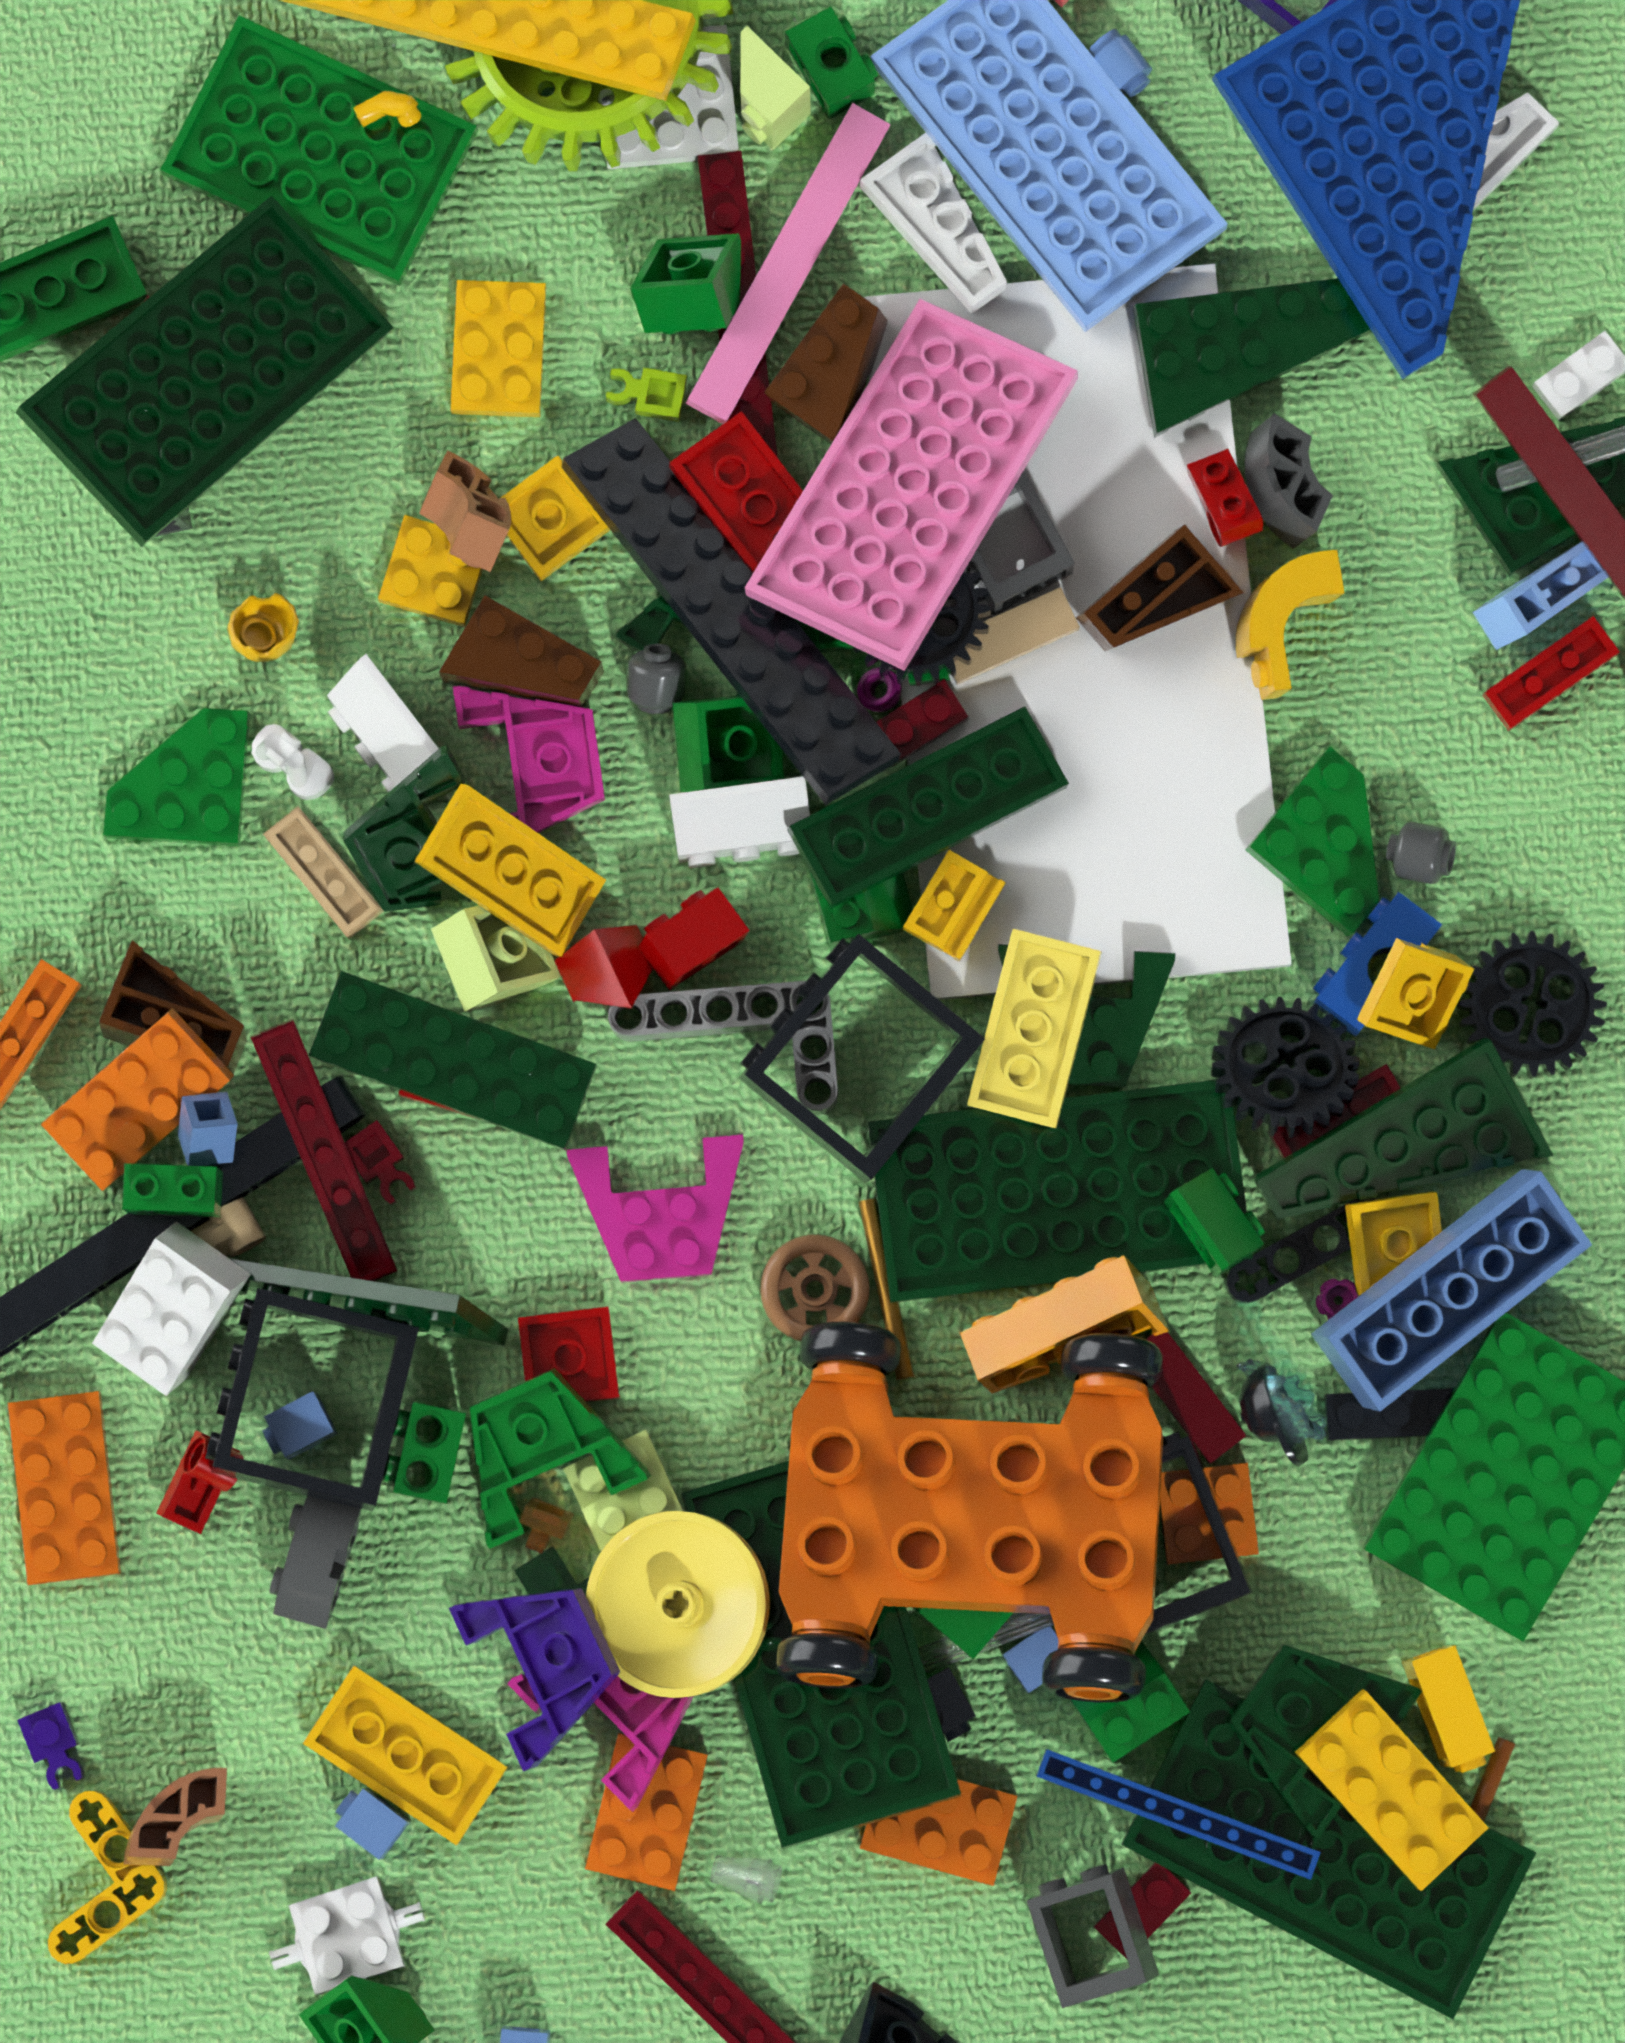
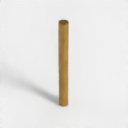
(890, 1311)

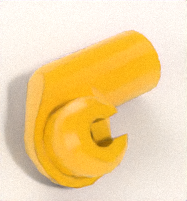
(390, 104)

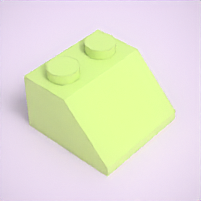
(771, 93)
(490, 958)

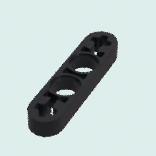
(1303, 1245)

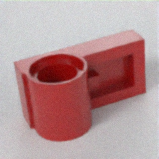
(1225, 497)
(194, 1487)

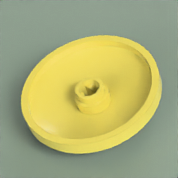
(679, 1603)

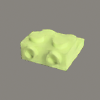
(611, 1513)

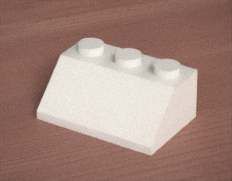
(380, 721)
(738, 820)

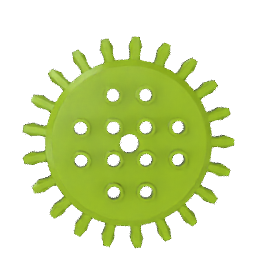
(575, 107)

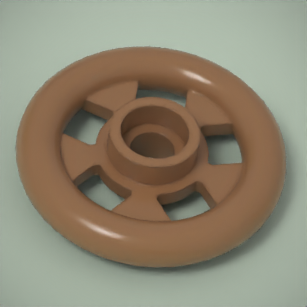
(813, 1249)

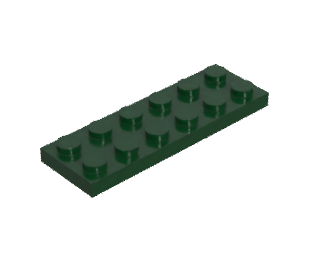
(927, 807)
(453, 1060)

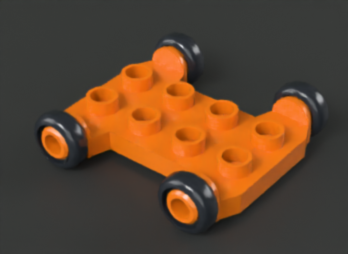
(972, 1513)

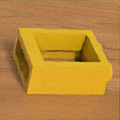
(1449, 1709)

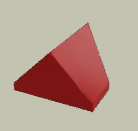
(606, 967)

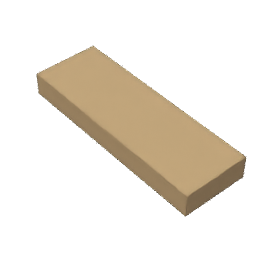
(1019, 633)
(323, 872)

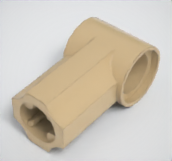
(234, 1231)

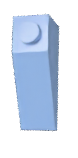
(1539, 596)

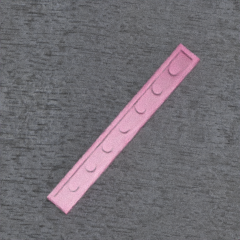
(788, 264)

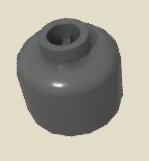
(656, 679)
(1421, 852)

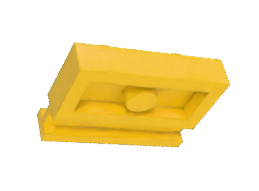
(954, 905)

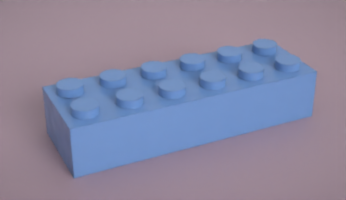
(1451, 1289)

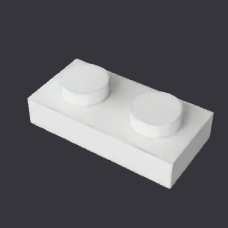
(1581, 376)

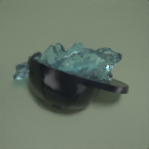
(1279, 1409)

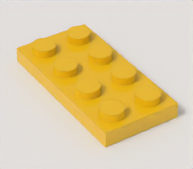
(510, 870)
(405, 1755)
(1391, 1790)

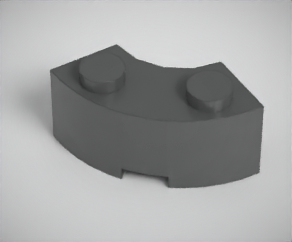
(1283, 481)
(315, 1561)

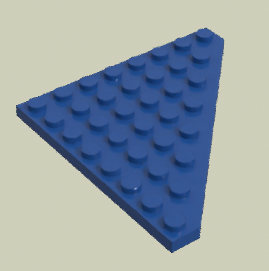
(1380, 146)

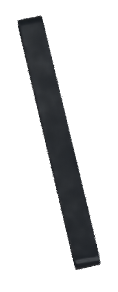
(124, 1243)

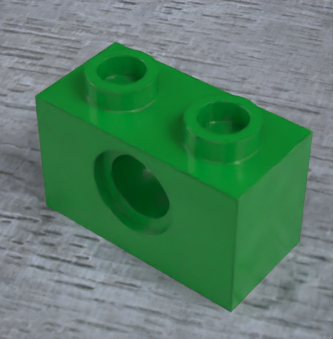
(832, 87)
(172, 1190)

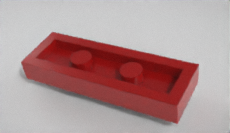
(1551, 673)

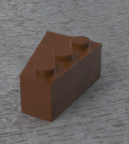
(830, 364)
(1159, 590)
(520, 659)
(149, 990)

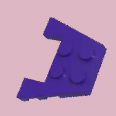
(560, 1656)

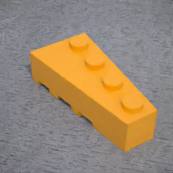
(1035, 1330)

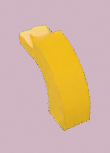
(1261, 625)

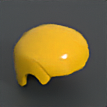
(263, 627)

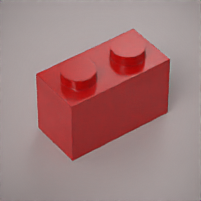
(692, 937)

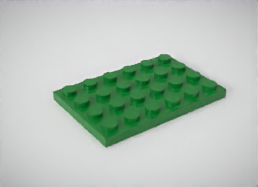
(286, 128)
(1508, 1477)

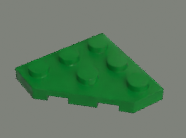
(186, 786)
(1324, 843)

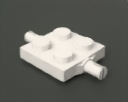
(347, 1935)

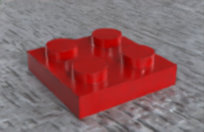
(576, 1346)

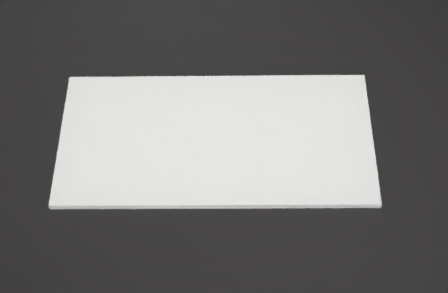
(1151, 734)

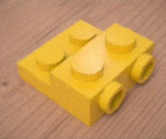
(1416, 993)

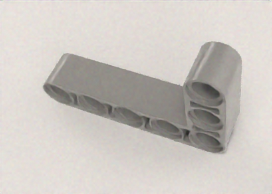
(741, 1020)

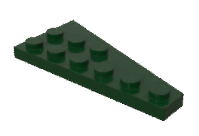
(397, 1303)

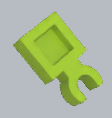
(656, 394)

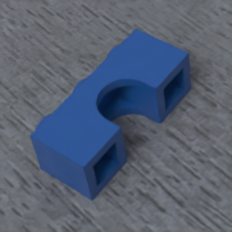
(1348, 988)

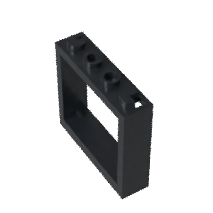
(789, 1022)
(232, 1401)
(1238, 1586)

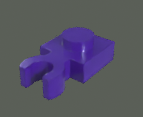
(49, 1737)

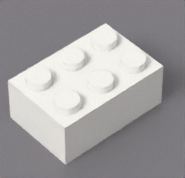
(171, 1308)

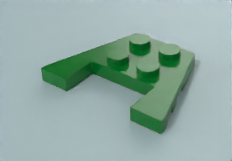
(535, 1431)

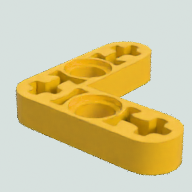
(122, 1874)

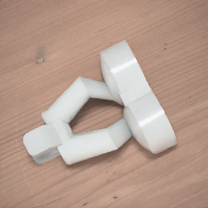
(281, 751)

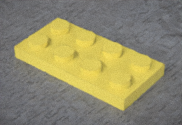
(1034, 1028)

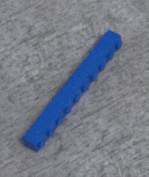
(1178, 1814)

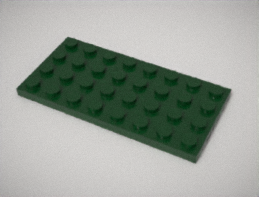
(204, 371)
(1022, 1204)
(830, 1752)
(1357, 1897)

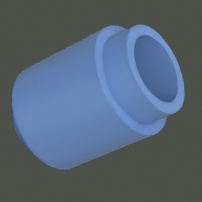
(1122, 62)

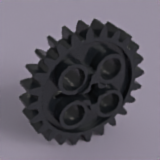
(942, 652)
(1570, 1016)
(1309, 1096)

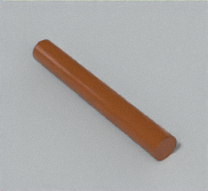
(1492, 1777)

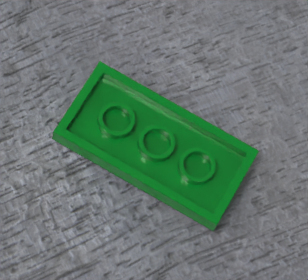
(65, 286)

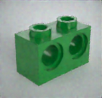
(437, 1455)

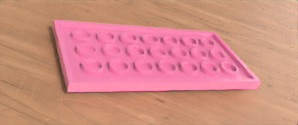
(911, 484)

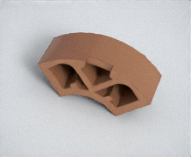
(467, 512)
(173, 1813)

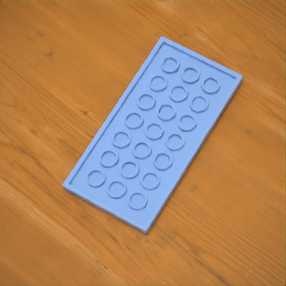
(1050, 149)

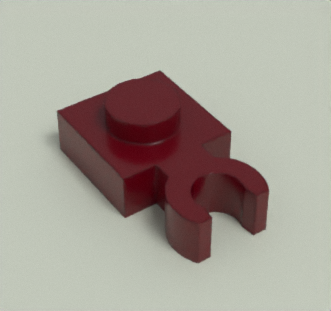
(375, 1157)

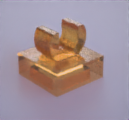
(544, 1521)

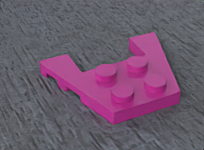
(549, 749)
(661, 1229)
(643, 1718)

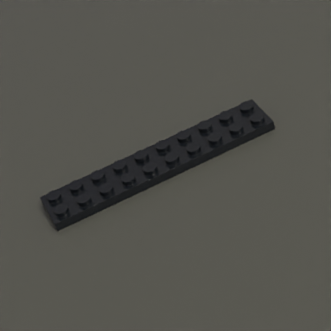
(752, 644)

